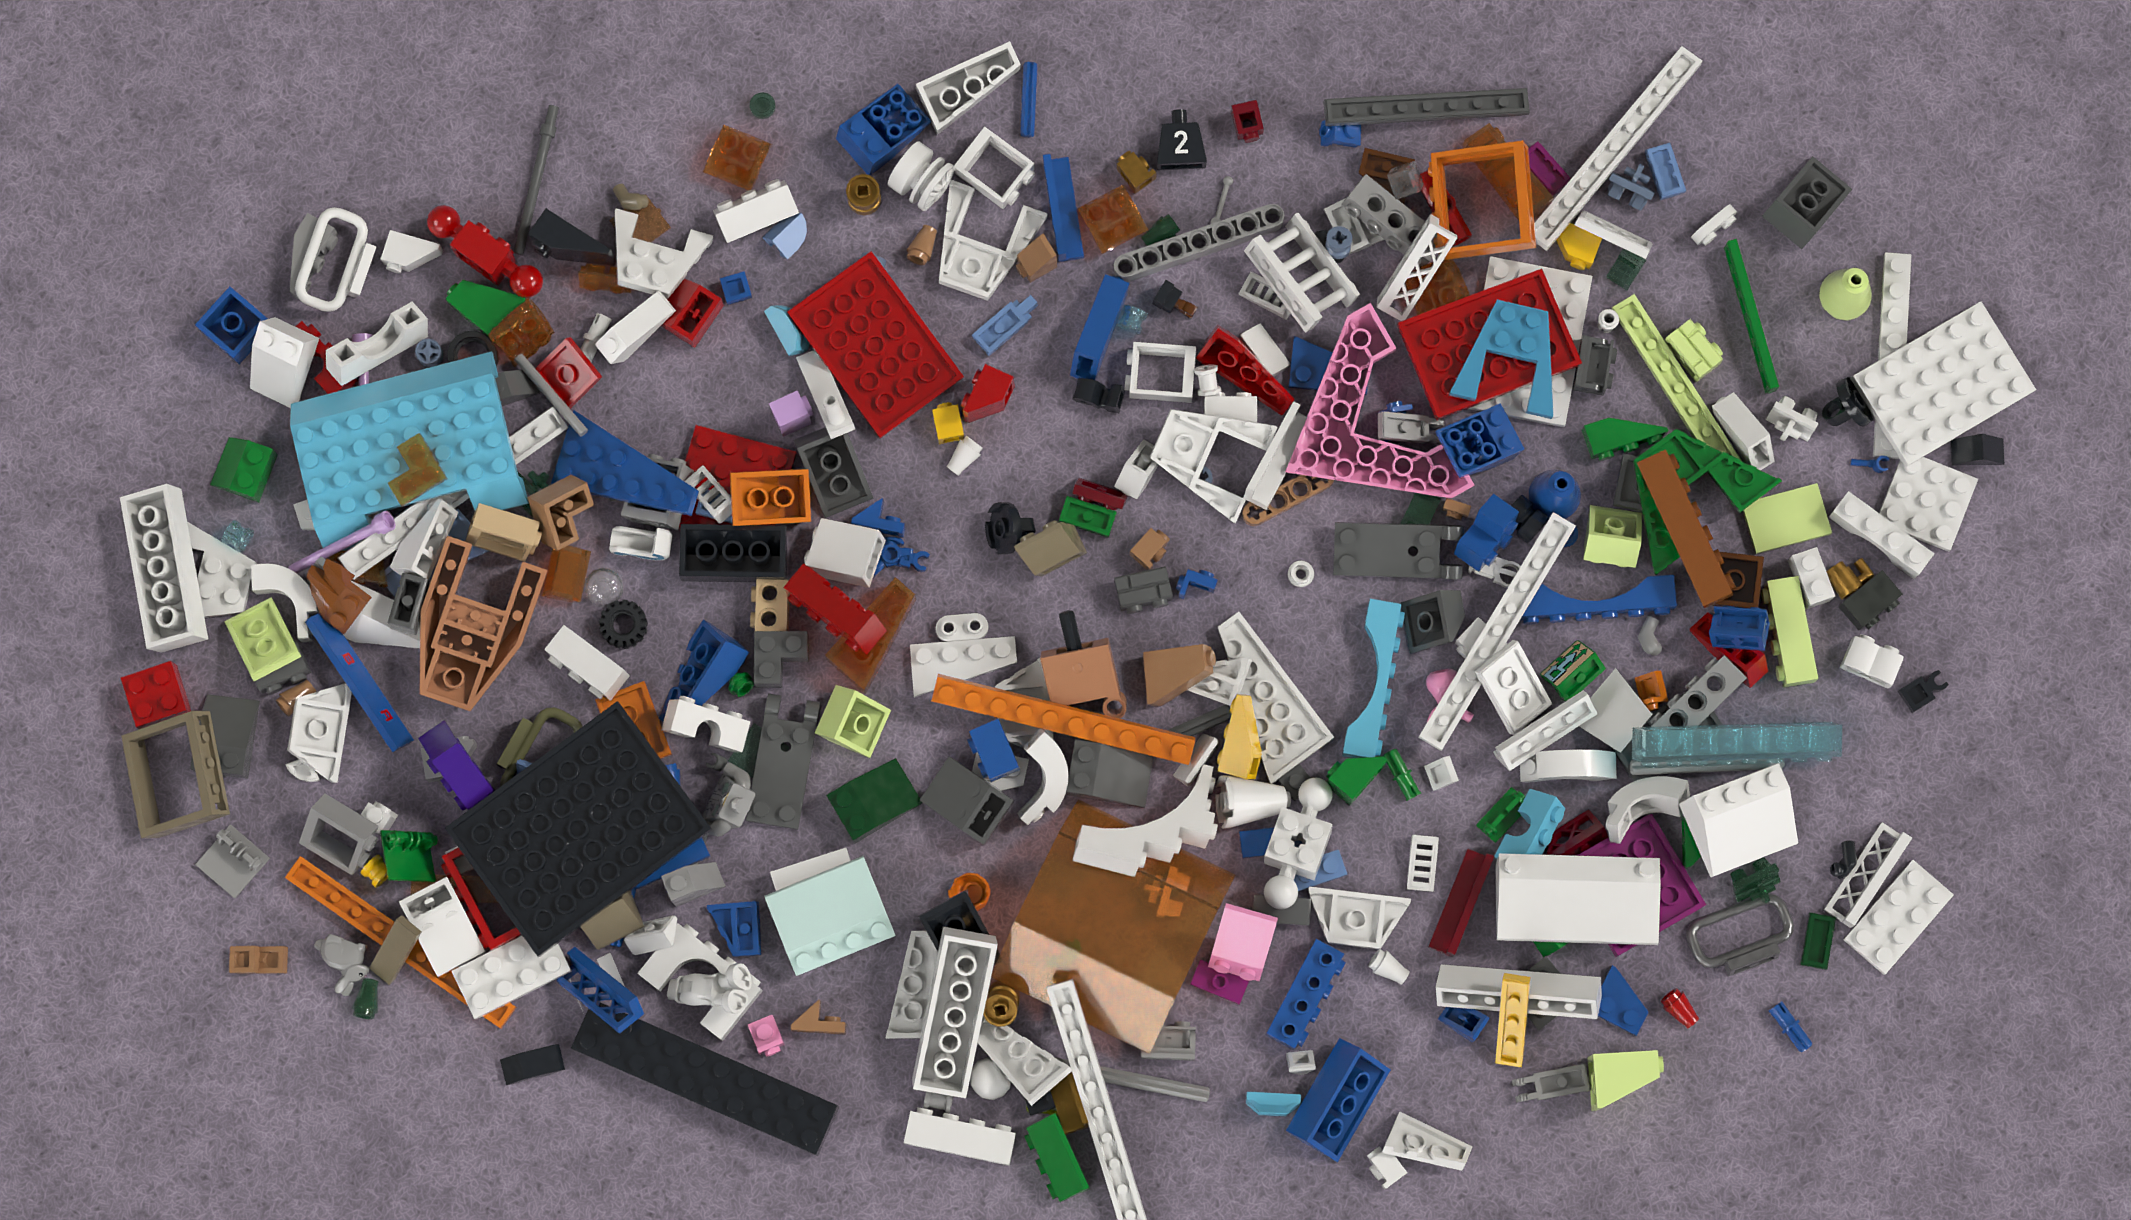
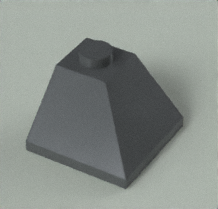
(1432, 619)

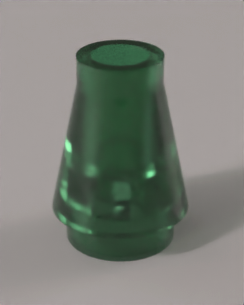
(1161, 230)
(366, 1001)

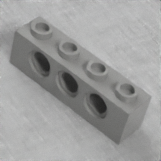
(1387, 208)
(1729, 679)

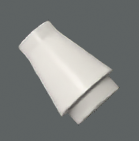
(964, 454)
(1387, 966)

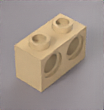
(778, 607)

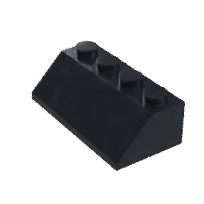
(732, 553)

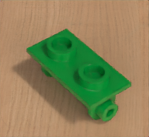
(1502, 815)

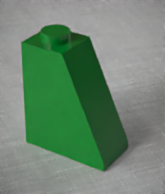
(482, 304)

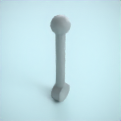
(1228, 181)

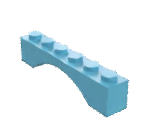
(1381, 627)

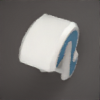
(641, 543)

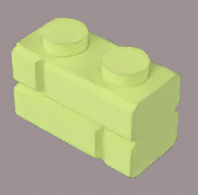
(1694, 350)

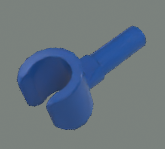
(1871, 463)

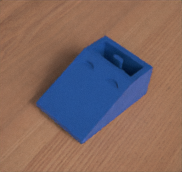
(882, 129)
(1480, 441)

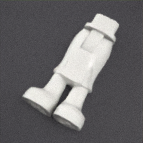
(710, 989)

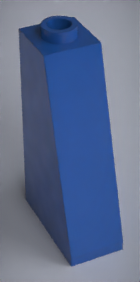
(1099, 328)

